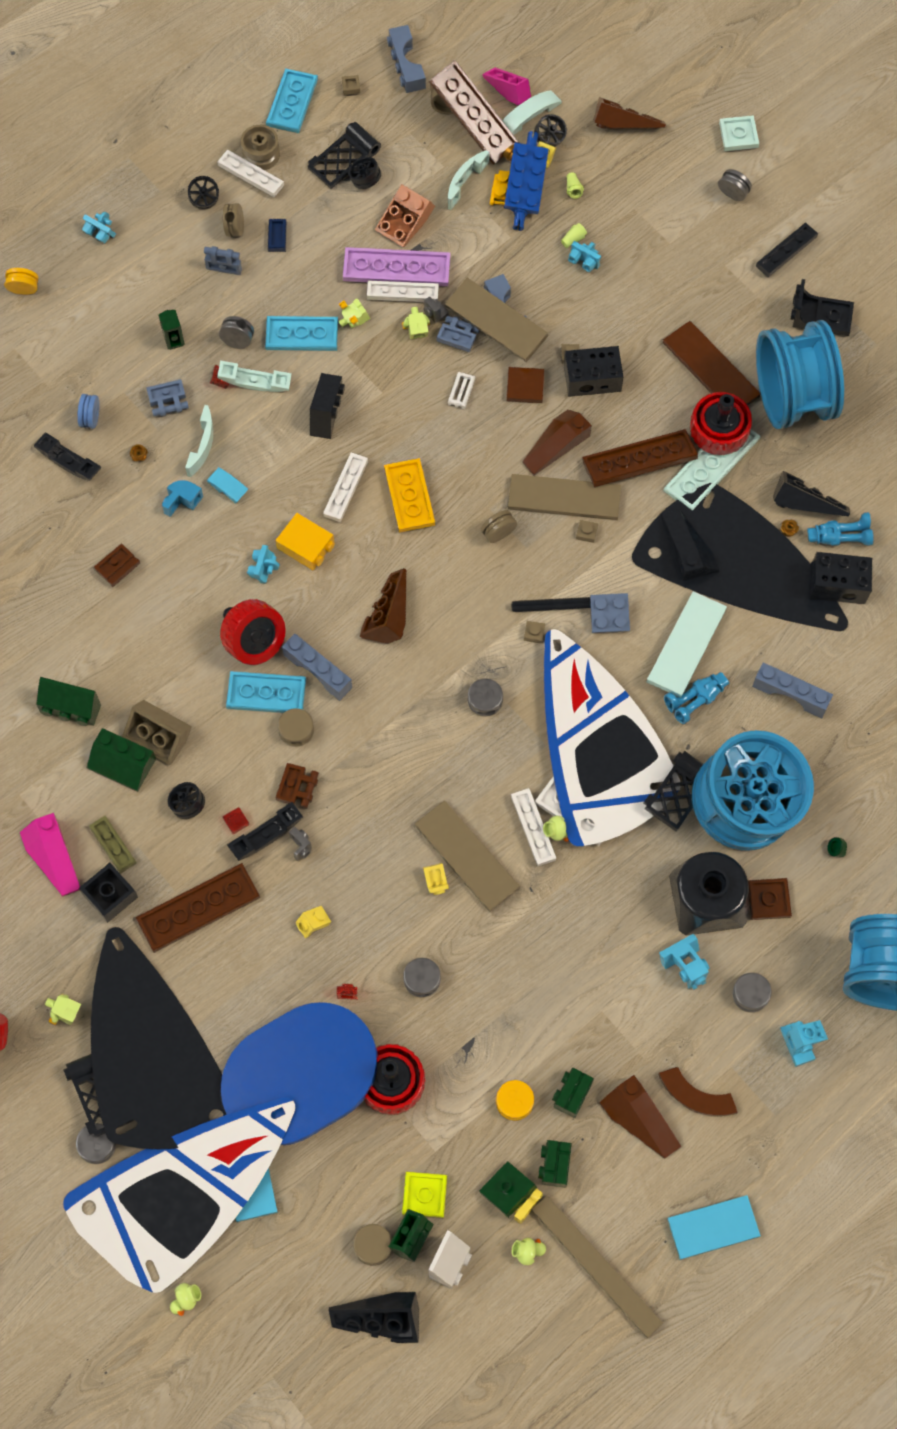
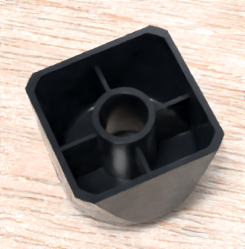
(708, 912)

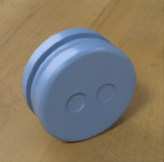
(88, 411)

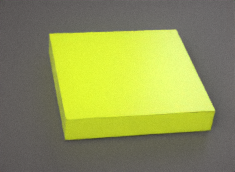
(425, 1194)

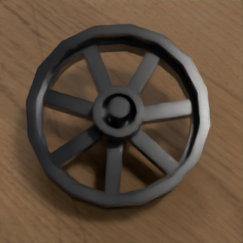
(551, 130)
(364, 173)
(203, 192)
(183, 793)

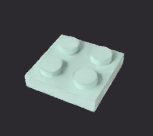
(739, 133)

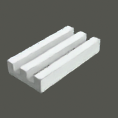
(457, 403)

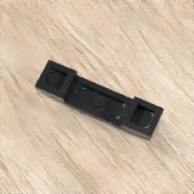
(65, 458)
(266, 833)

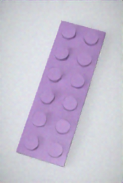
(396, 266)

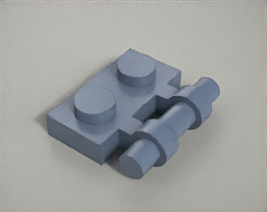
(222, 260)
(457, 337)
(166, 393)

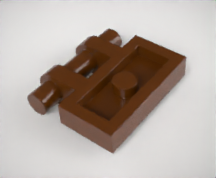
(291, 783)

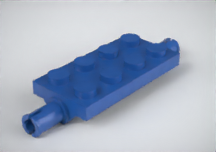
(526, 179)

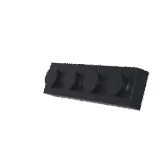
(786, 249)

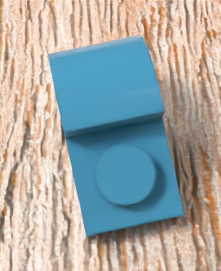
(181, 493)

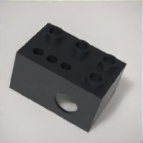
(593, 367)
(838, 575)

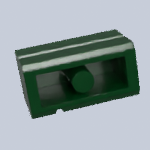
(171, 329)
(573, 1092)
(555, 1163)
(410, 1235)

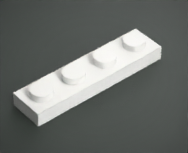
(250, 173)
(401, 291)
(345, 487)
(533, 827)

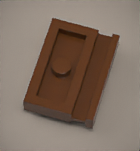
(117, 565)

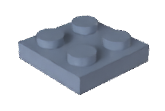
(609, 613)

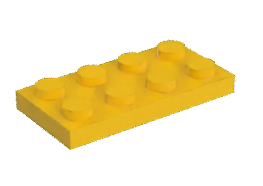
(409, 495)

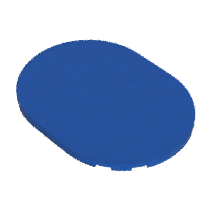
(311, 1055)

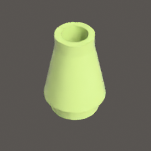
(574, 187)
(576, 234)

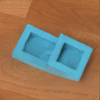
(227, 484)

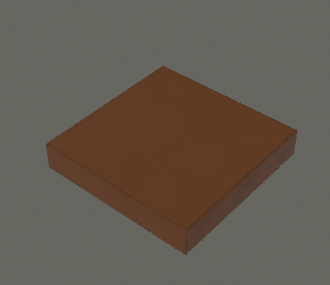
(525, 385)
(769, 899)

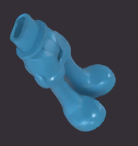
(831, 532)
(704, 689)

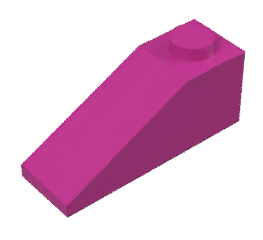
(509, 85)

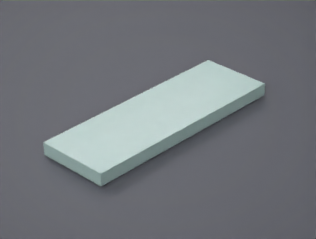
(704, 470)
(686, 644)

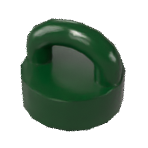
(837, 847)

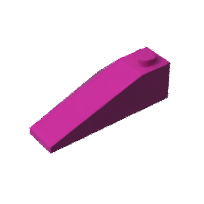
(48, 849)

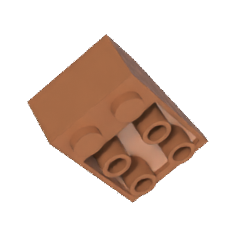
(404, 216)

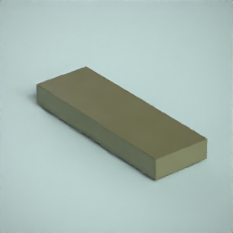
(112, 844)

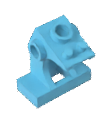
(692, 973)
(800, 1038)

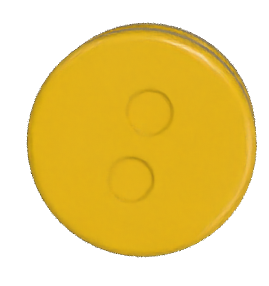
(21, 281)
(515, 1100)

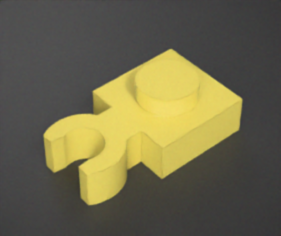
(525, 1208)

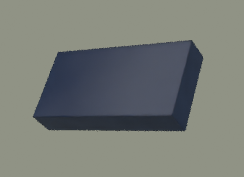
(277, 235)

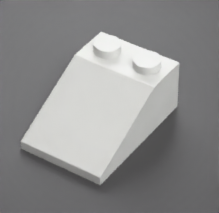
(449, 1261)

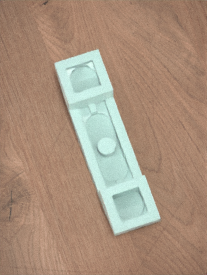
(530, 109)
(477, 164)
(254, 379)
(196, 460)

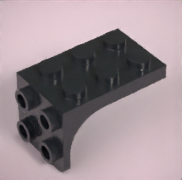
(814, 308)

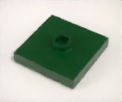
(508, 1189)

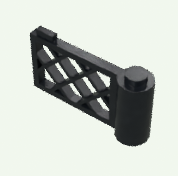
(358, 138)
(687, 768)
(80, 1072)

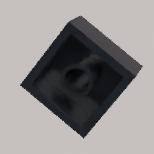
(108, 892)

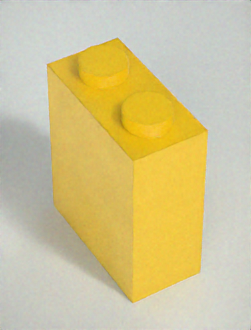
(305, 541)

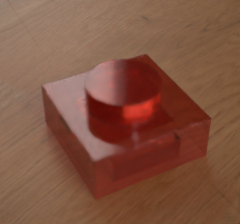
(216, 381)
(235, 820)
(347, 991)

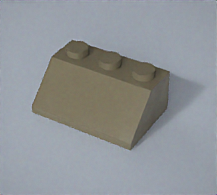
(156, 731)

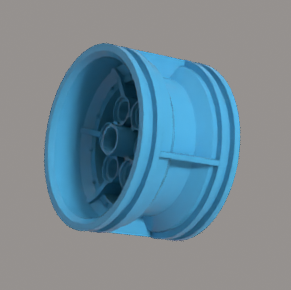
(800, 374)
(782, 770)
(873, 961)

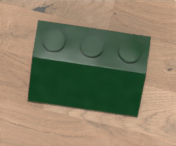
(67, 701)
(120, 759)

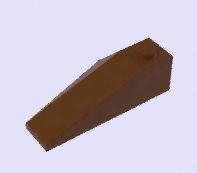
(613, 116)
(559, 438)
(389, 612)
(635, 1111)

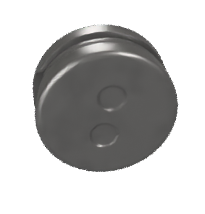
(735, 185)
(236, 332)
(485, 697)
(422, 977)
(751, 992)
(94, 1149)

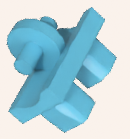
(104, 231)
(586, 254)
(265, 564)

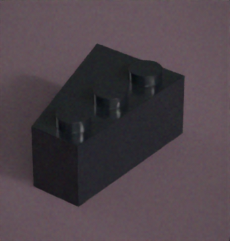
(325, 405)

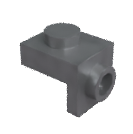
(434, 310)
(302, 841)

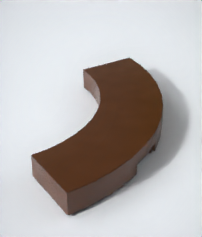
(695, 1099)

